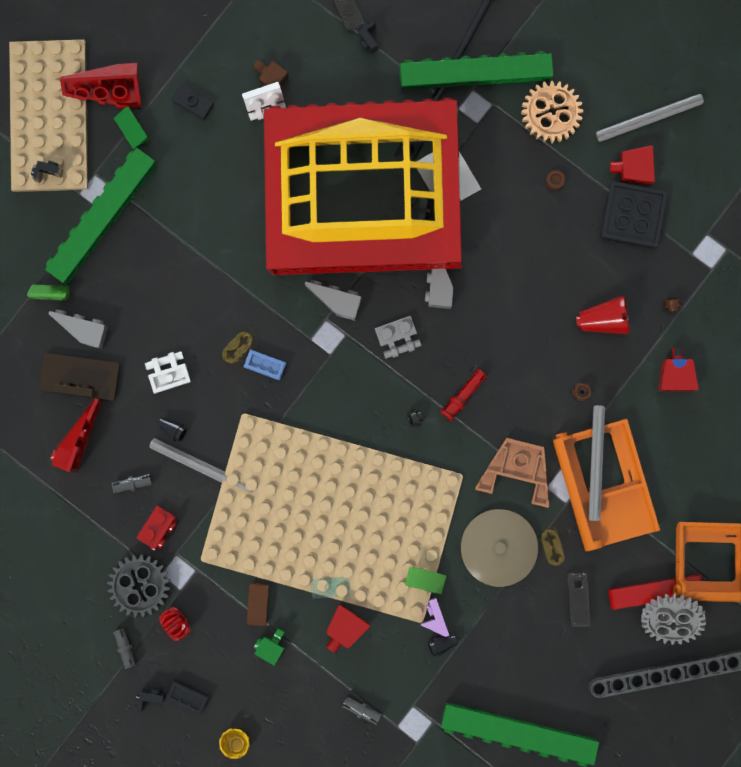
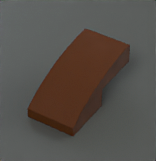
(257, 604)

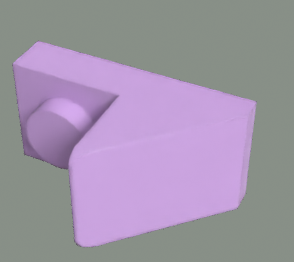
(436, 624)

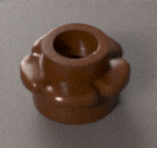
(672, 304)
(586, 388)

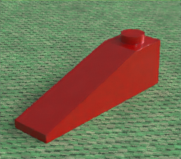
(109, 85)
(71, 449)

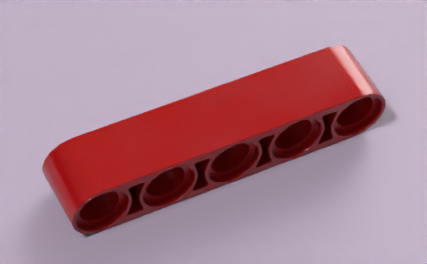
(643, 593)

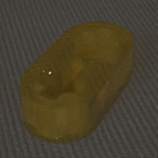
(241, 350)
(556, 545)

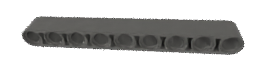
(664, 671)

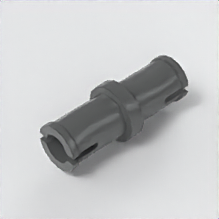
(131, 483)
(124, 648)
(361, 710)

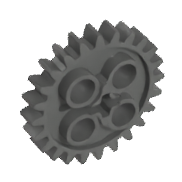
(122, 592)

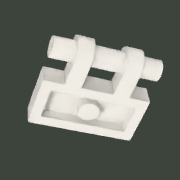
(263, 97)
(168, 378)

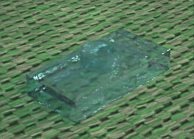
(331, 591)

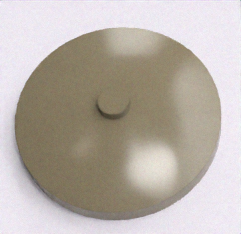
(499, 547)

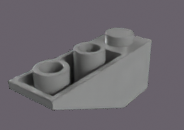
(440, 289)
(339, 302)
(84, 331)

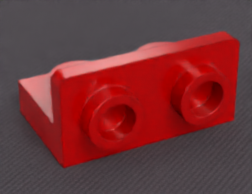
(156, 528)

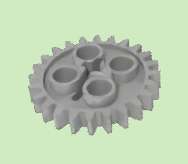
(673, 619)

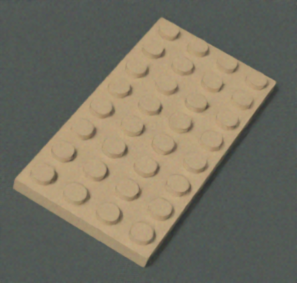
(44, 121)

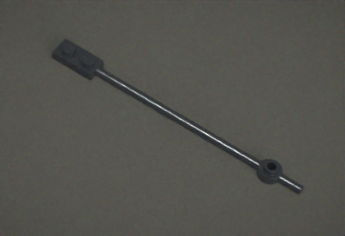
(414, 146)

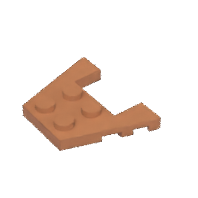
(519, 462)

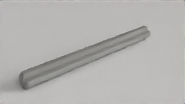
(649, 117)
(191, 461)
(596, 463)

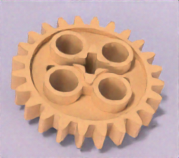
(557, 127)

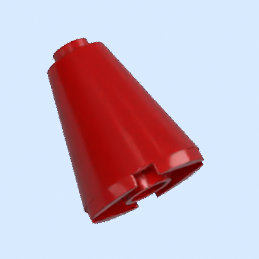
(606, 317)

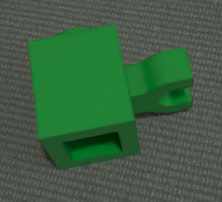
(269, 648)

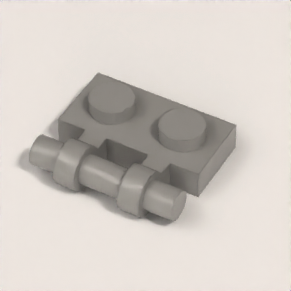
(397, 331)

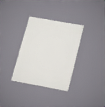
(468, 183)

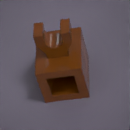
(270, 74)

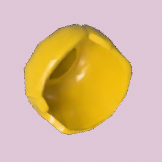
(234, 743)

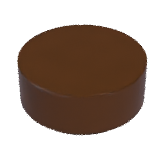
(555, 179)

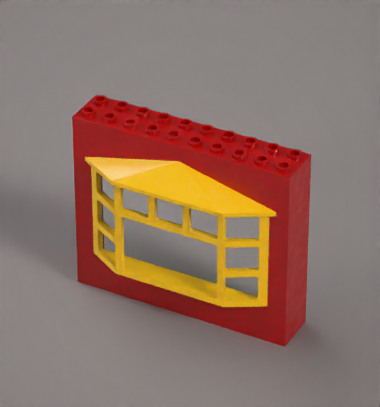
(363, 244)

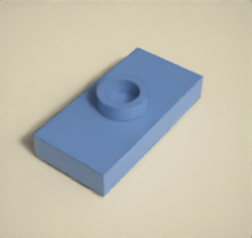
(264, 365)

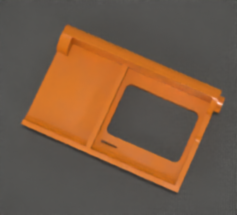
(625, 507)
(707, 590)

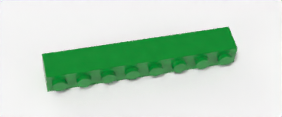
(475, 71)
(101, 216)
(520, 734)

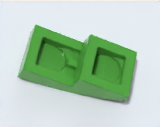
(425, 580)

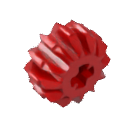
(174, 624)

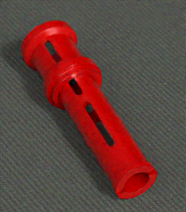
(457, 402)

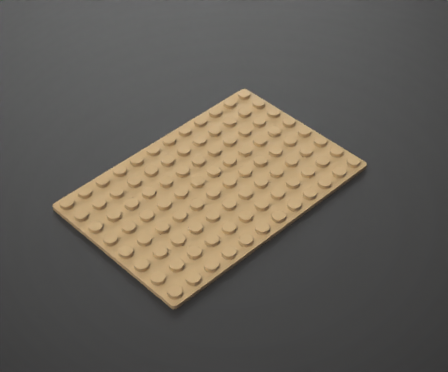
(330, 514)

